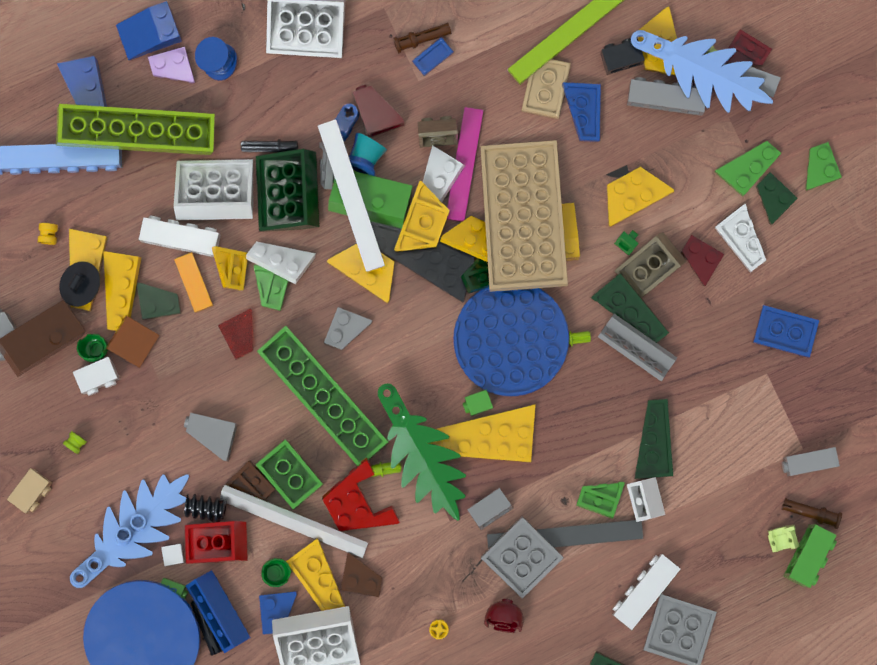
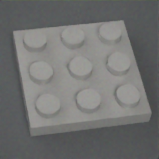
(522, 557)
(679, 630)

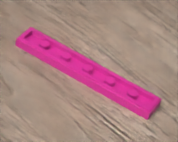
(466, 155)

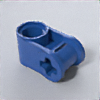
(346, 124)

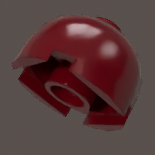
(504, 616)

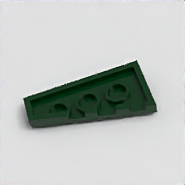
(655, 444)

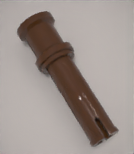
(413, 39)
(821, 515)

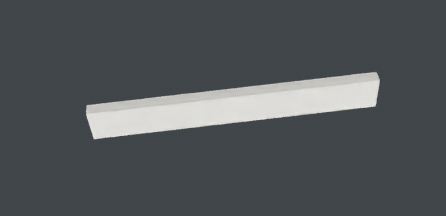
(351, 195)
(293, 521)

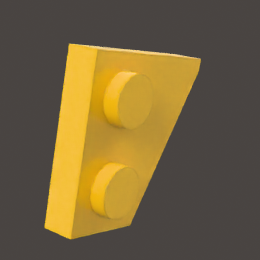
(231, 267)

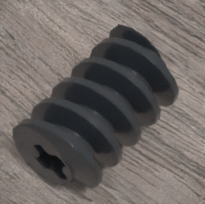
(205, 508)

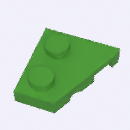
(821, 167)
(271, 288)
(601, 498)

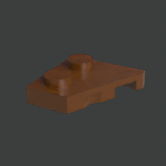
(252, 482)
(360, 578)

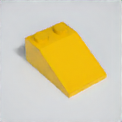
(570, 232)

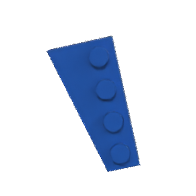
(84, 81)

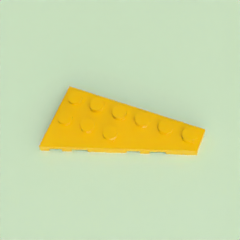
(493, 437)

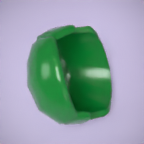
(92, 348)
(275, 572)

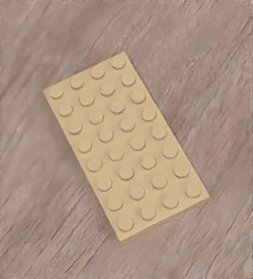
(523, 216)

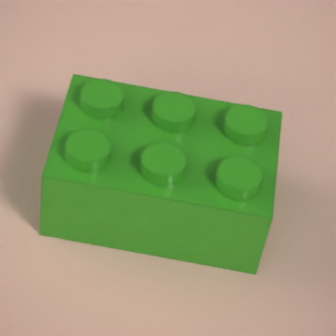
(289, 474)
(810, 556)

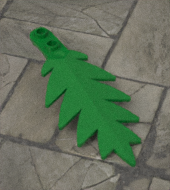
(422, 456)

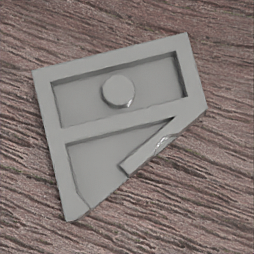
(326, 173)
(345, 328)

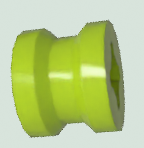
(74, 442)

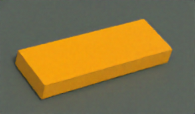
(193, 282)

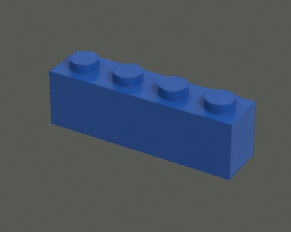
(217, 611)

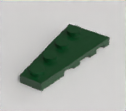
(626, 303)

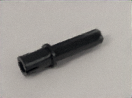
(269, 146)
(211, 641)

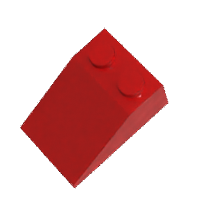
(216, 542)

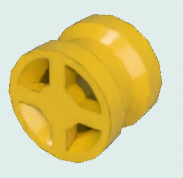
(440, 631)

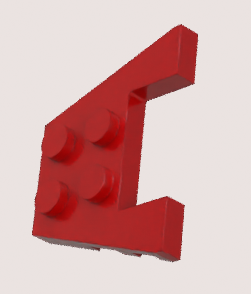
(349, 506)

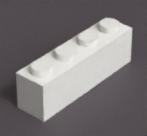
(179, 237)
(646, 591)

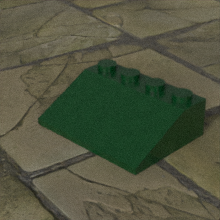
(287, 191)

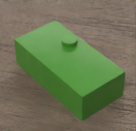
(383, 198)

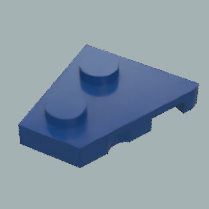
(275, 607)

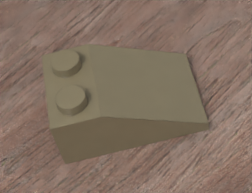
(437, 132)
(651, 264)

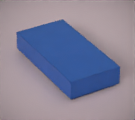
(432, 56)

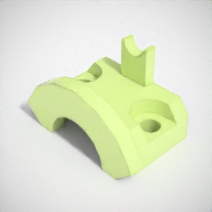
(783, 538)

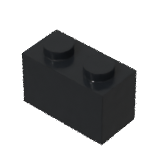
(621, 56)

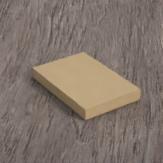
(545, 89)

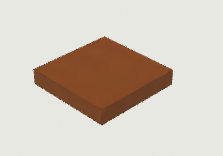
(132, 341)

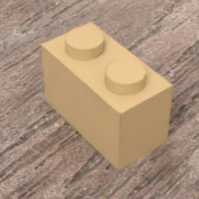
(30, 491)

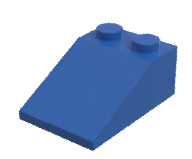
(149, 31)

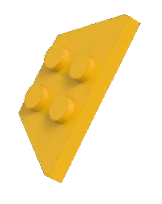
(663, 27)
(634, 193)
(423, 221)
(468, 237)
(375, 281)

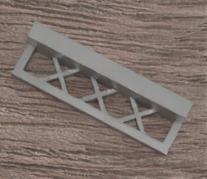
(637, 345)

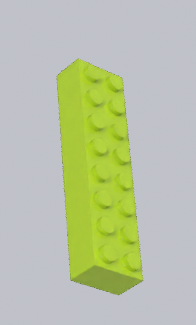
(135, 129)

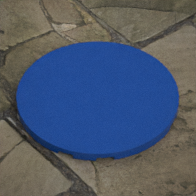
(511, 340)
(141, 626)

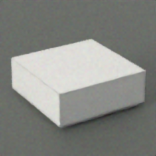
(172, 554)

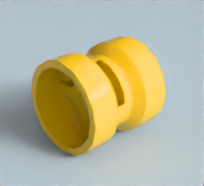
(47, 234)

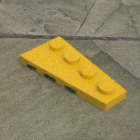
(86, 248)
(120, 286)
(316, 576)

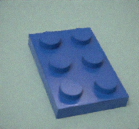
(786, 331)

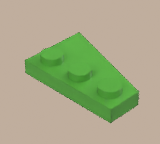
(748, 168)

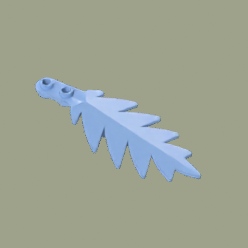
(706, 69)
(134, 528)

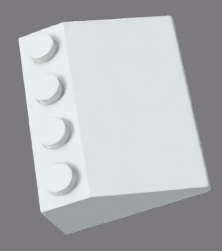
(305, 27)
(214, 189)
(316, 638)

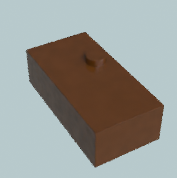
(40, 338)

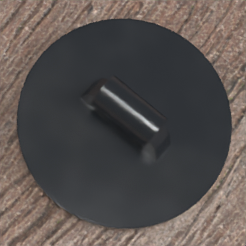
(79, 284)

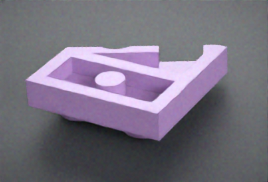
(172, 65)

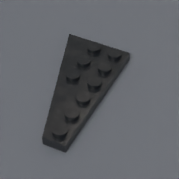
(438, 265)

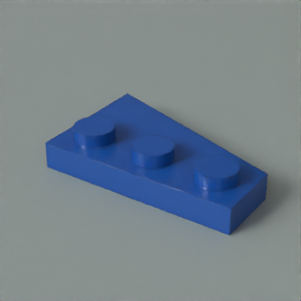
(585, 109)

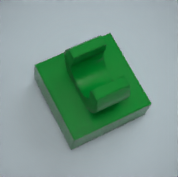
(627, 242)

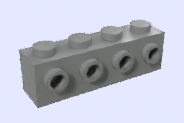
(664, 97)

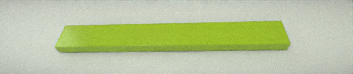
(561, 38)

